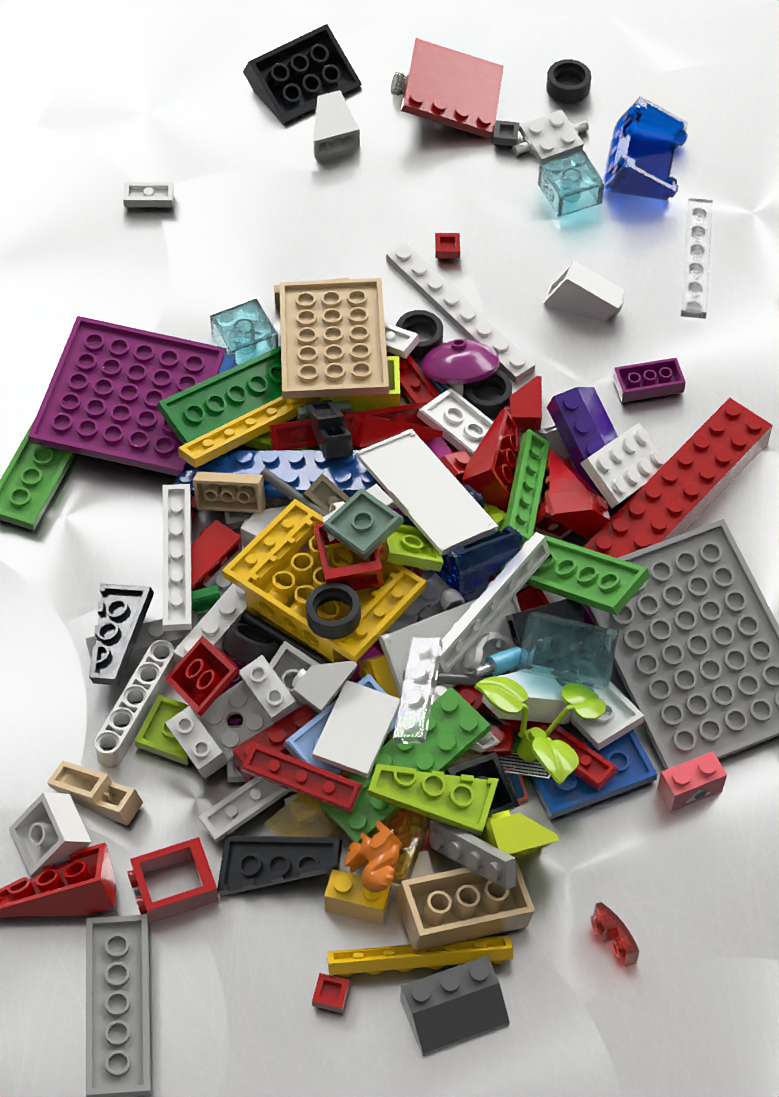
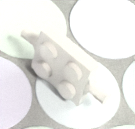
(550, 137)

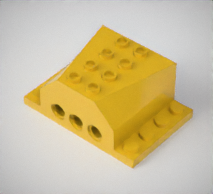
(281, 579)

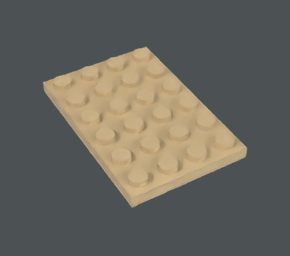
(333, 338)

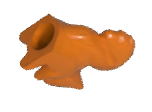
(380, 854)

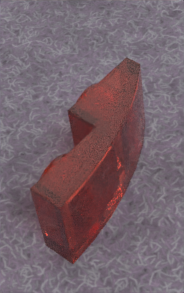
(612, 928)

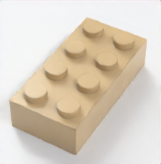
(229, 492)

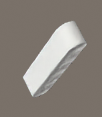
(130, 714)

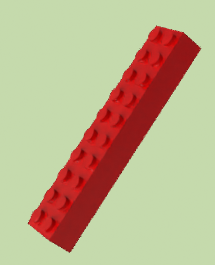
(686, 482)

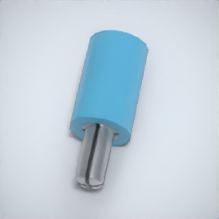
(499, 662)

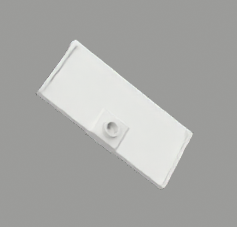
(427, 492)
(398, 643)

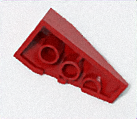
(494, 462)
(572, 498)
(72, 888)

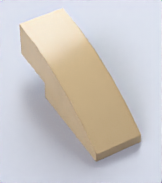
(96, 792)

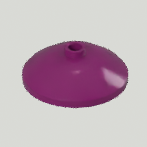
(460, 362)

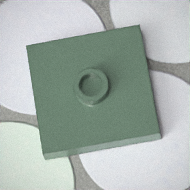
(363, 523)

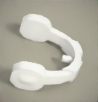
(474, 654)

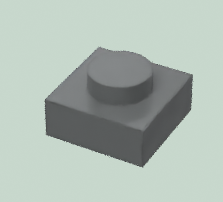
(506, 133)

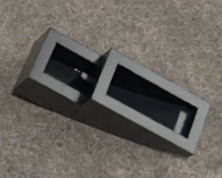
(329, 429)

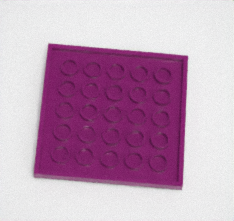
(109, 393)

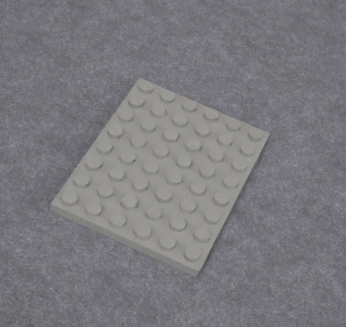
(698, 648)

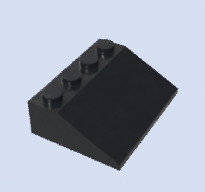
(299, 72)

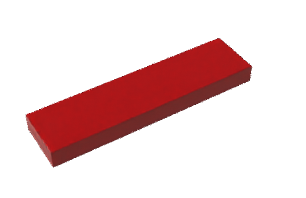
(302, 777)

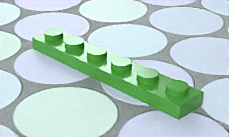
(527, 484)

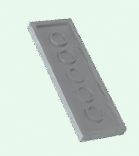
(117, 1007)

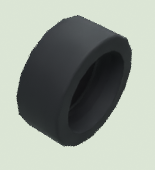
(567, 68)
(427, 320)
(490, 408)
(327, 593)
(248, 643)

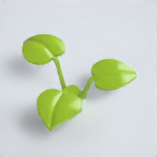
(554, 755)

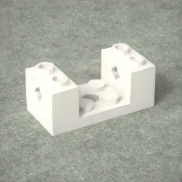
(257, 698)

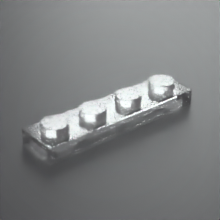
(418, 690)

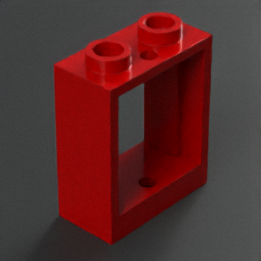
(355, 576)
(181, 902)

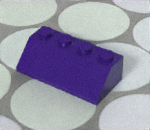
(581, 425)

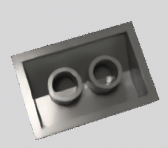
(454, 1005)

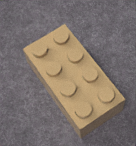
(460, 907)

